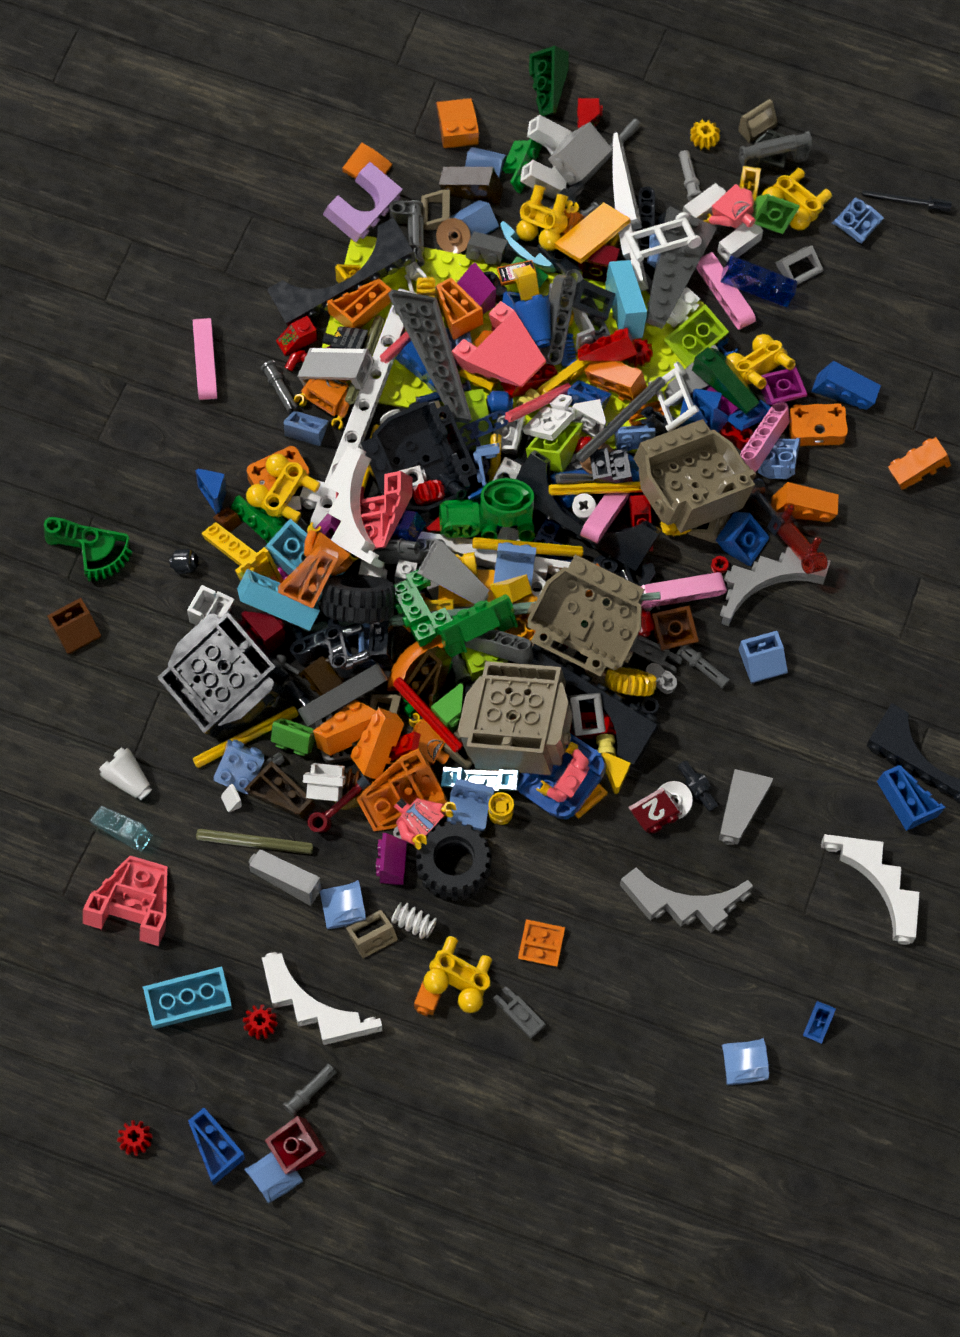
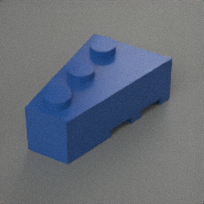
(907, 798)

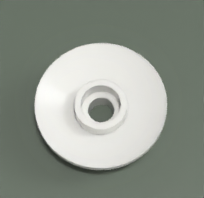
(682, 793)

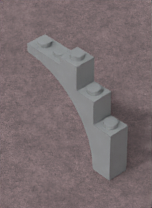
(765, 572)
(709, 909)

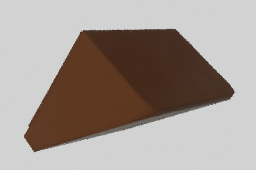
(227, 519)

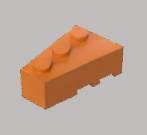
(343, 727)

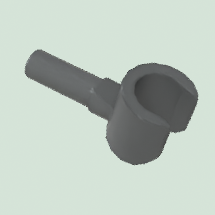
(282, 660)

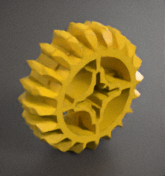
(630, 681)

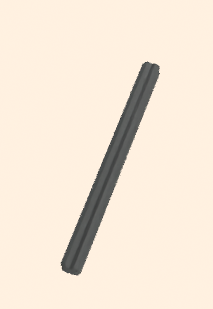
(620, 419)

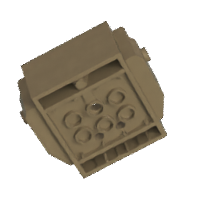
(714, 469)
(565, 605)
(541, 724)

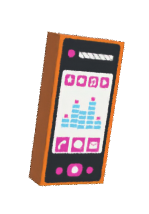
(506, 274)

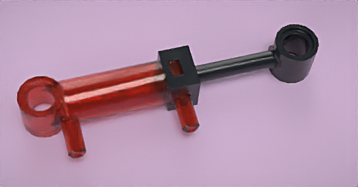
(783, 525)

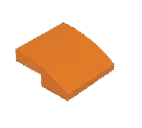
(361, 157)
(541, 943)

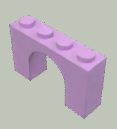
(355, 222)

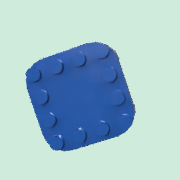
(564, 810)

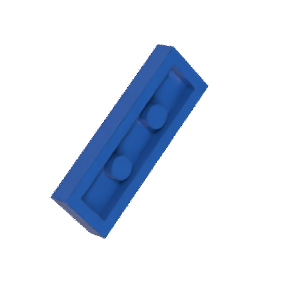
(743, 421)

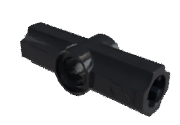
(560, 260)

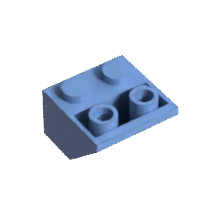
(763, 656)

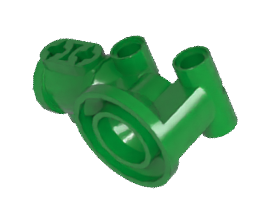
(502, 504)

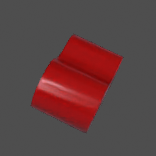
(735, 435)

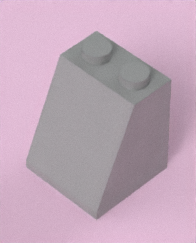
(579, 153)

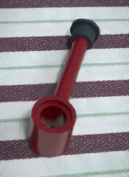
(361, 784)

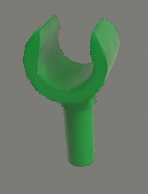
(408, 709)

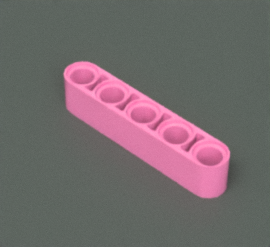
(727, 296)
(205, 359)
(765, 436)
(603, 516)
(685, 589)

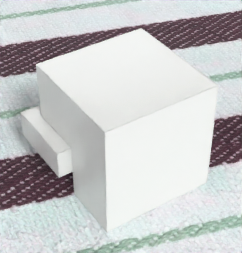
(207, 603)
(325, 782)

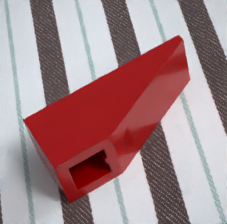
(611, 348)
(544, 374)
(639, 510)

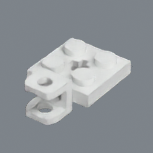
(551, 421)

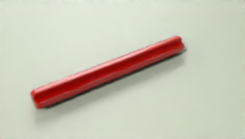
(427, 714)

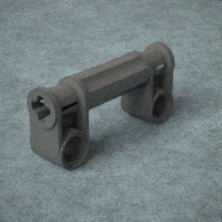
(798, 145)
(406, 213)

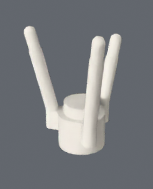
(413, 273)

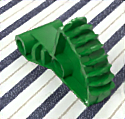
(73, 534)

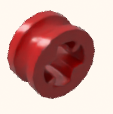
(719, 559)

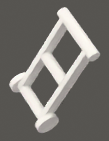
(681, 220)
(677, 372)

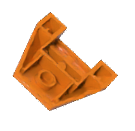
(406, 779)

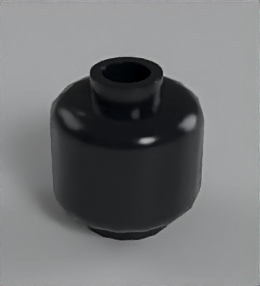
(184, 561)

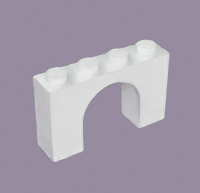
(549, 135)
(737, 242)

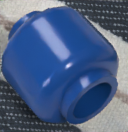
(499, 401)

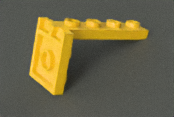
(242, 554)

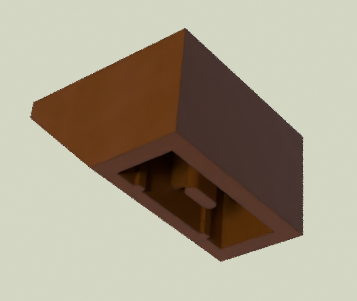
(74, 626)

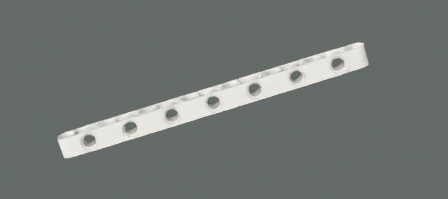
(368, 397)

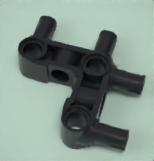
(330, 640)

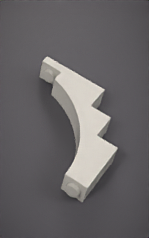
(347, 482)
(867, 858)
(333, 1023)

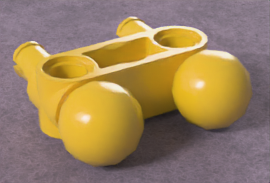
(790, 190)
(535, 214)
(765, 357)
(283, 488)
(459, 975)

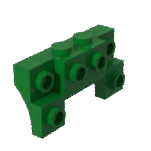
(415, 611)
(475, 622)

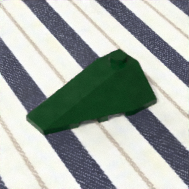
(549, 73)
(724, 377)

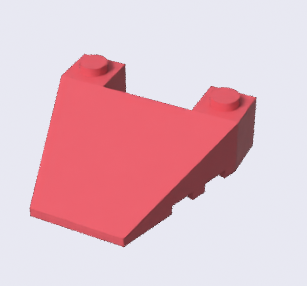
(505, 353)
(384, 512)
(133, 893)

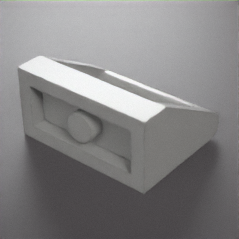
(808, 252)
(576, 719)

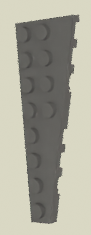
(675, 268)
(428, 334)

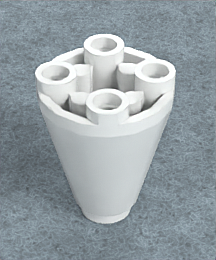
(126, 774)

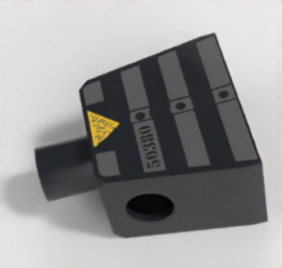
(346, 338)

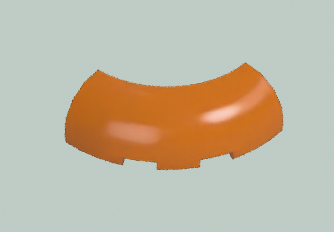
(409, 660)

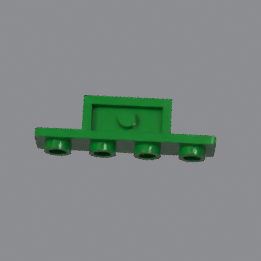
(520, 154)
(258, 519)

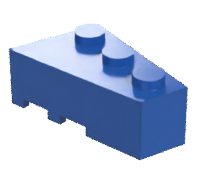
(411, 360)
(846, 386)
(216, 1147)

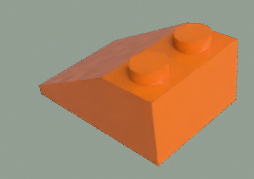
(458, 123)

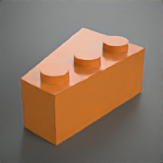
(360, 306)
(458, 308)
(616, 377)
(919, 463)
(807, 501)
(310, 576)
(376, 743)

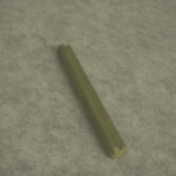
(370, 344)
(254, 841)

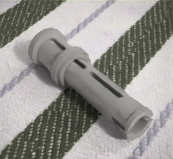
(691, 182)

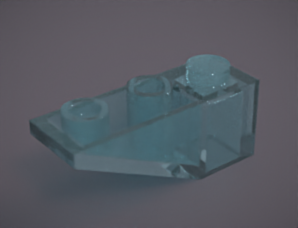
(122, 828)

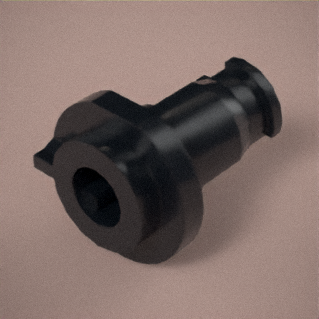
(655, 420)

